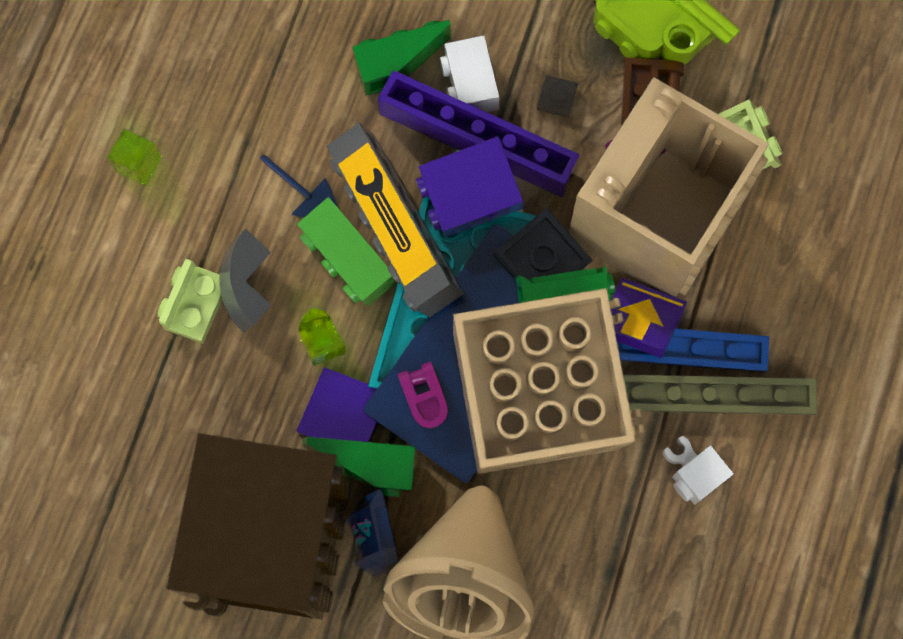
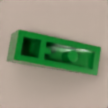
(372, 464)

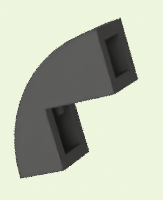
(239, 262)

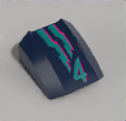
(373, 535)

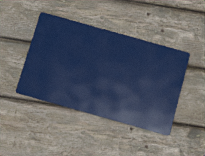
(484, 286)

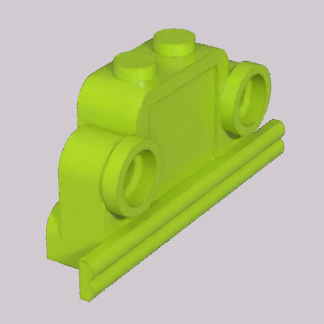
(662, 27)

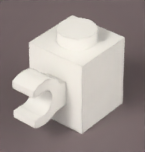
(700, 473)

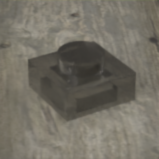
(557, 96)

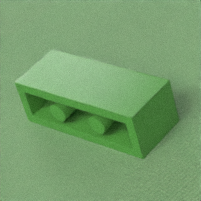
(346, 253)

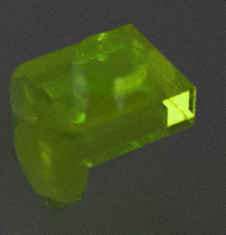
(320, 336)

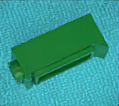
(564, 284)

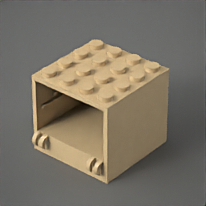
(669, 210)
(543, 381)

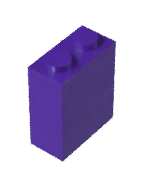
(469, 187)

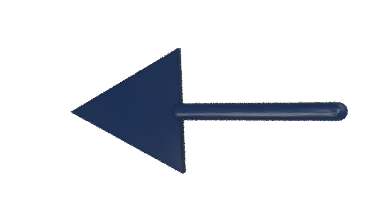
(312, 199)

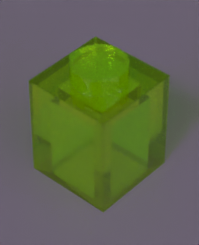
(134, 157)

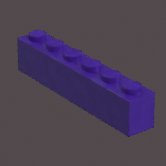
(464, 125)

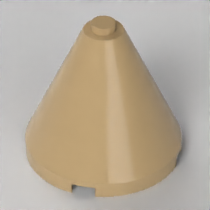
(462, 576)

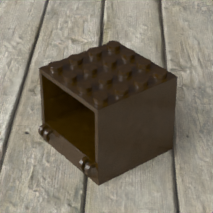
(259, 528)

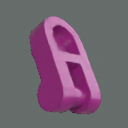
(429, 407)

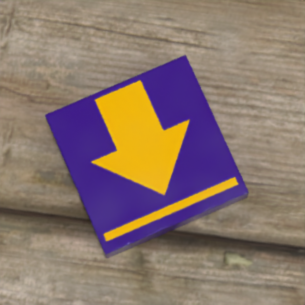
(647, 317)

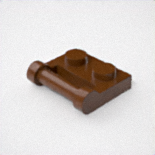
(638, 75)

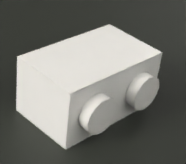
(470, 73)

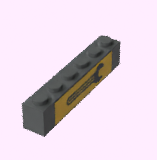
(394, 221)

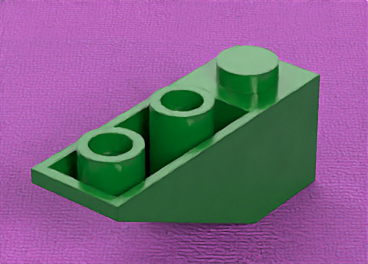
(401, 51)

